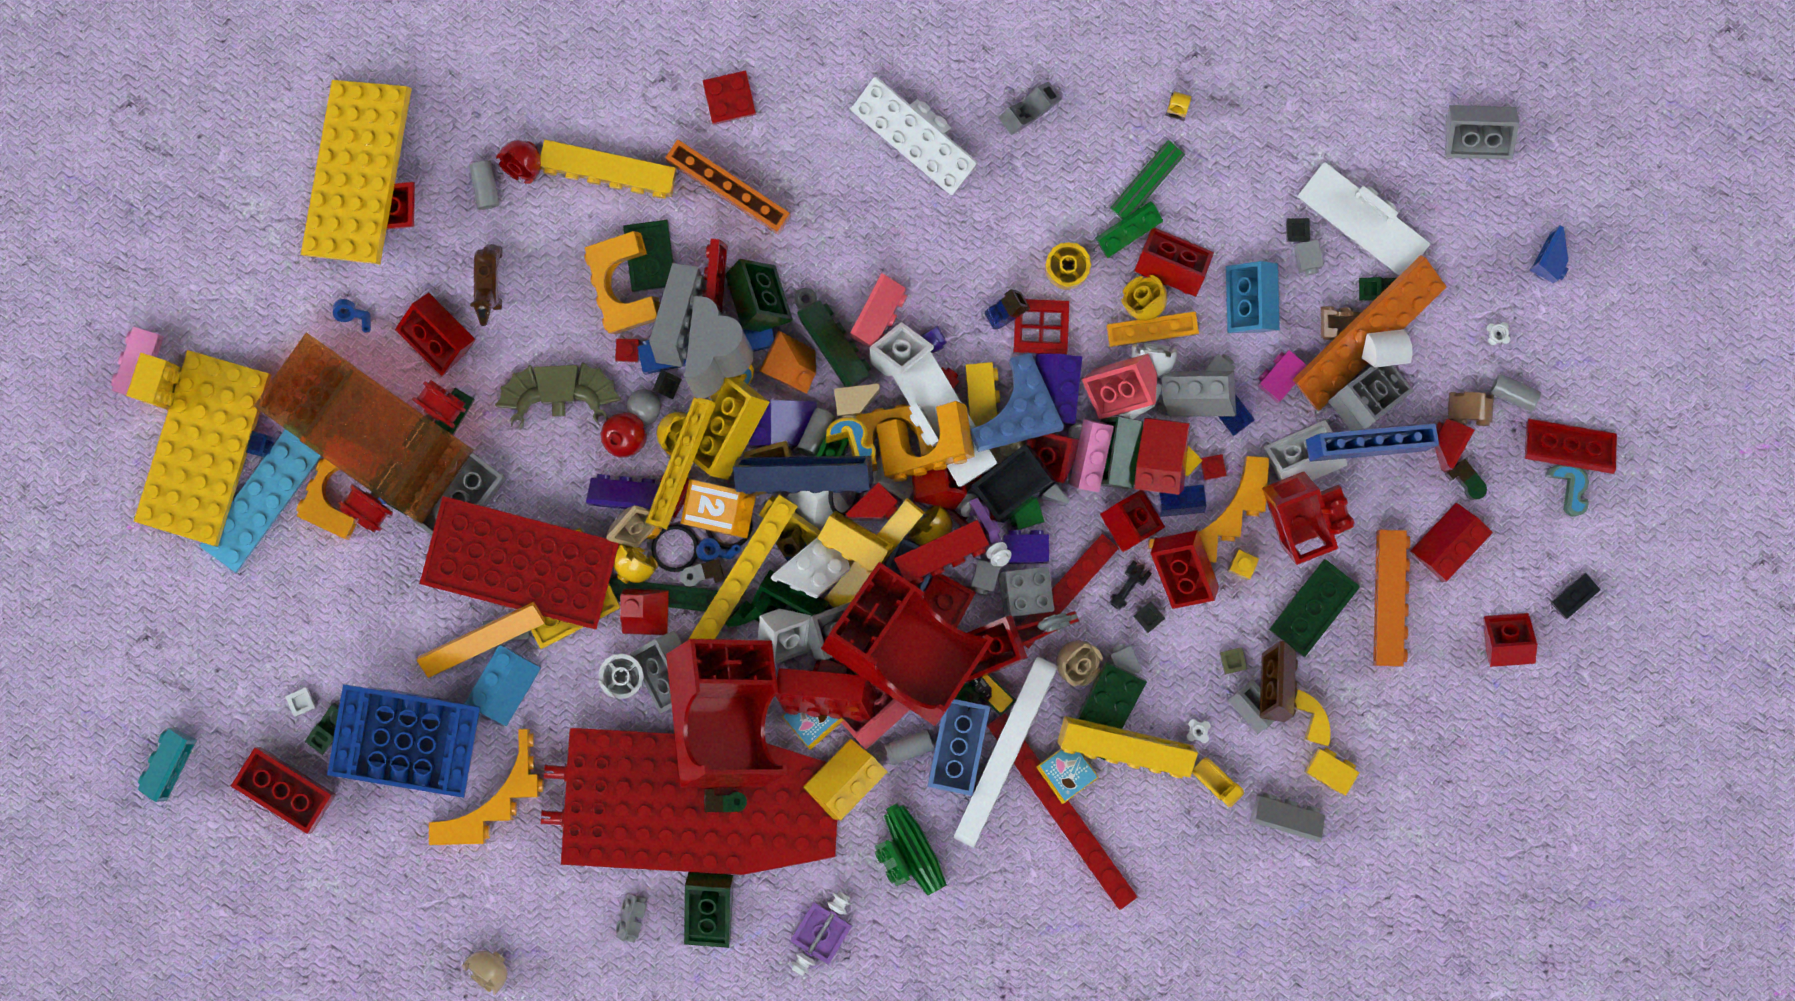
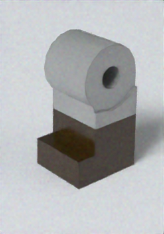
(695, 574)

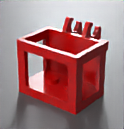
(1306, 513)

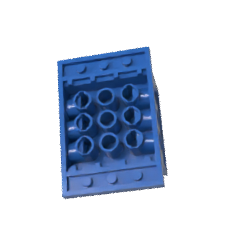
(403, 740)

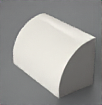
(1387, 348)

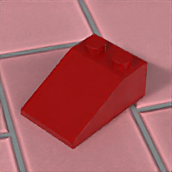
(1162, 456)

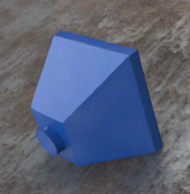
(1553, 257)

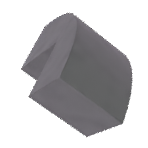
(1030, 108)

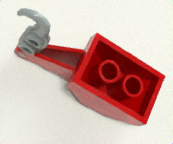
(1007, 645)

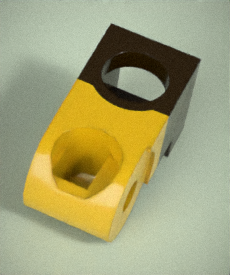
(1178, 105)

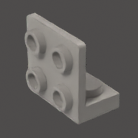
(1026, 591)

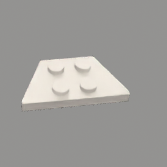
(813, 569)

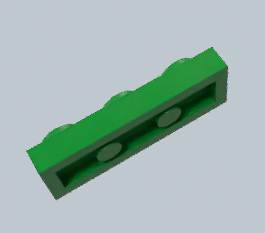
(1129, 229)

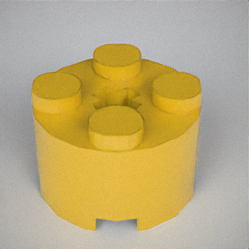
(1067, 253)

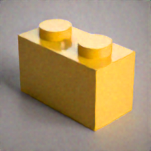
(1332, 771)

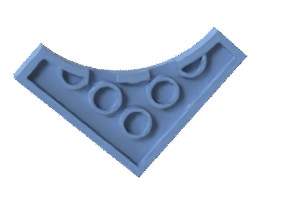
(1027, 413)

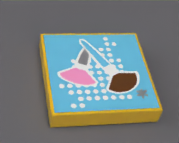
(811, 729)
(1067, 774)

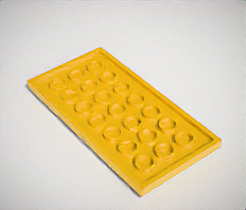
(356, 171)
(202, 448)

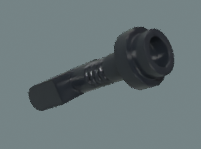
(1117, 601)

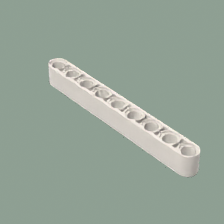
(1005, 752)

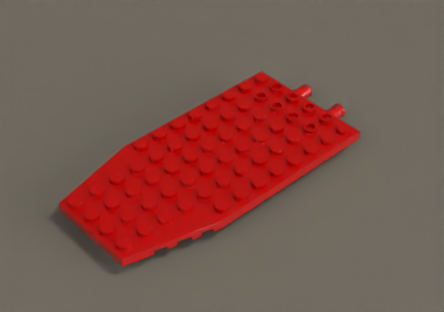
(633, 814)

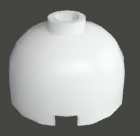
(1161, 357)
(621, 676)

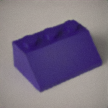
(1062, 380)
(621, 492)

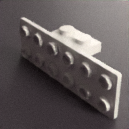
(915, 134)
(1363, 218)
(925, 389)

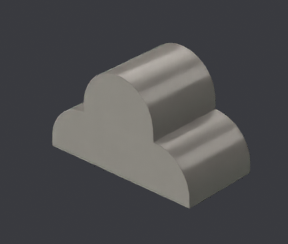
(715, 349)
(1370, 396)

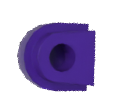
(936, 338)

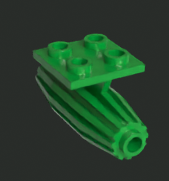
(909, 852)

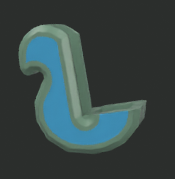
(1576, 486)

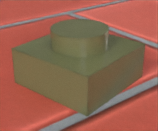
(1233, 660)

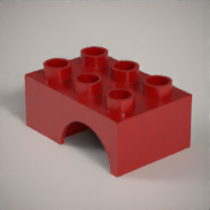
(904, 645)
(720, 712)

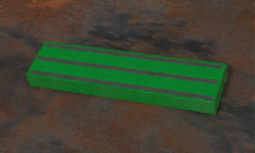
(1148, 180)

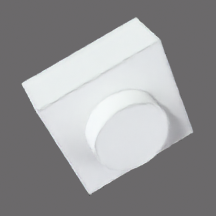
(300, 702)

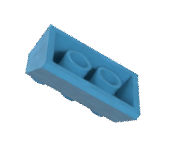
(1252, 297)
(503, 685)

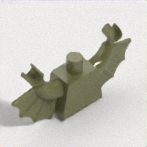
(557, 387)

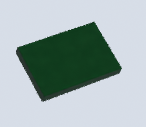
(652, 269)

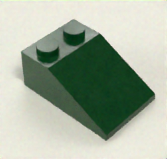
(708, 909)

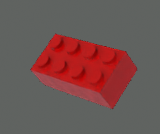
(941, 552)
(825, 694)
(283, 790)

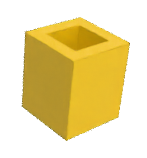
(1243, 564)

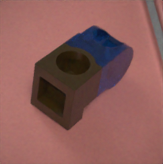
(1006, 309)
(791, 542)

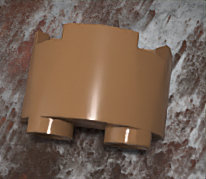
(1335, 322)
(1472, 407)

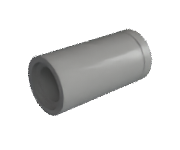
(484, 185)
(1515, 392)
(815, 432)
(909, 747)

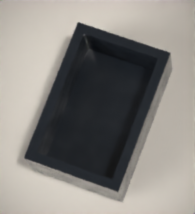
(1014, 483)

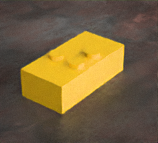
(729, 427)

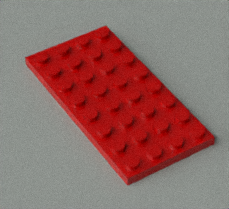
(519, 562)

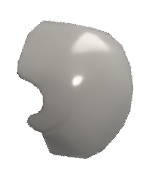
(644, 405)

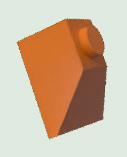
(790, 363)

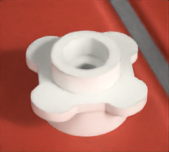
(1493, 329)
(1202, 736)

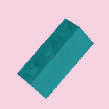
(166, 764)

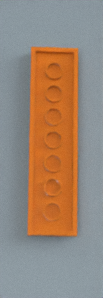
(1388, 312)

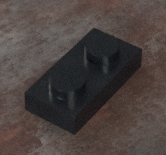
(1575, 596)

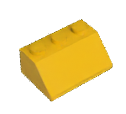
(845, 779)

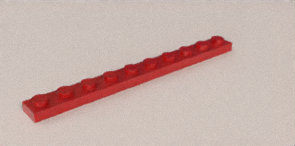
(1070, 824)

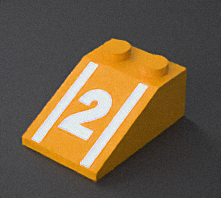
(718, 509)

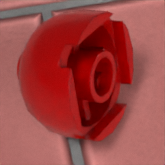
(520, 160)
(623, 435)

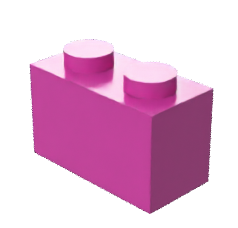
(1280, 379)

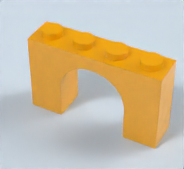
(603, 260)
(881, 415)
(953, 446)
(318, 510)

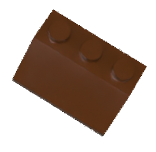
(1278, 683)

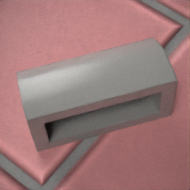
(1247, 704)

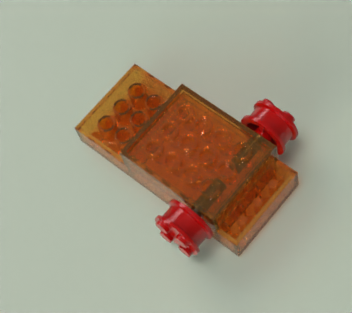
(368, 432)

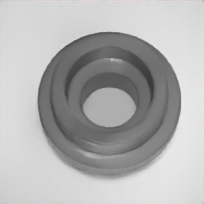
(805, 292)

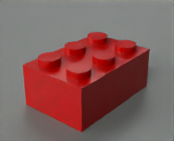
(1184, 569)

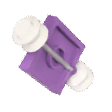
(997, 549)
(821, 933)

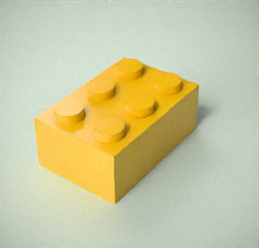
(154, 381)

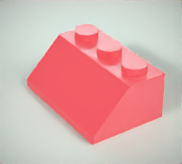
(879, 311)
(1122, 386)
(884, 716)

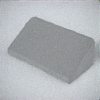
(1056, 495)

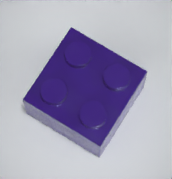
(1027, 548)

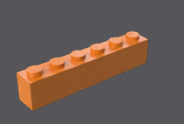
(728, 187)
(1390, 598)

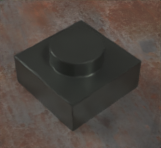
(1297, 229)
(667, 384)
(1149, 617)

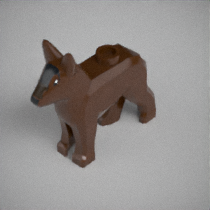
(486, 282)

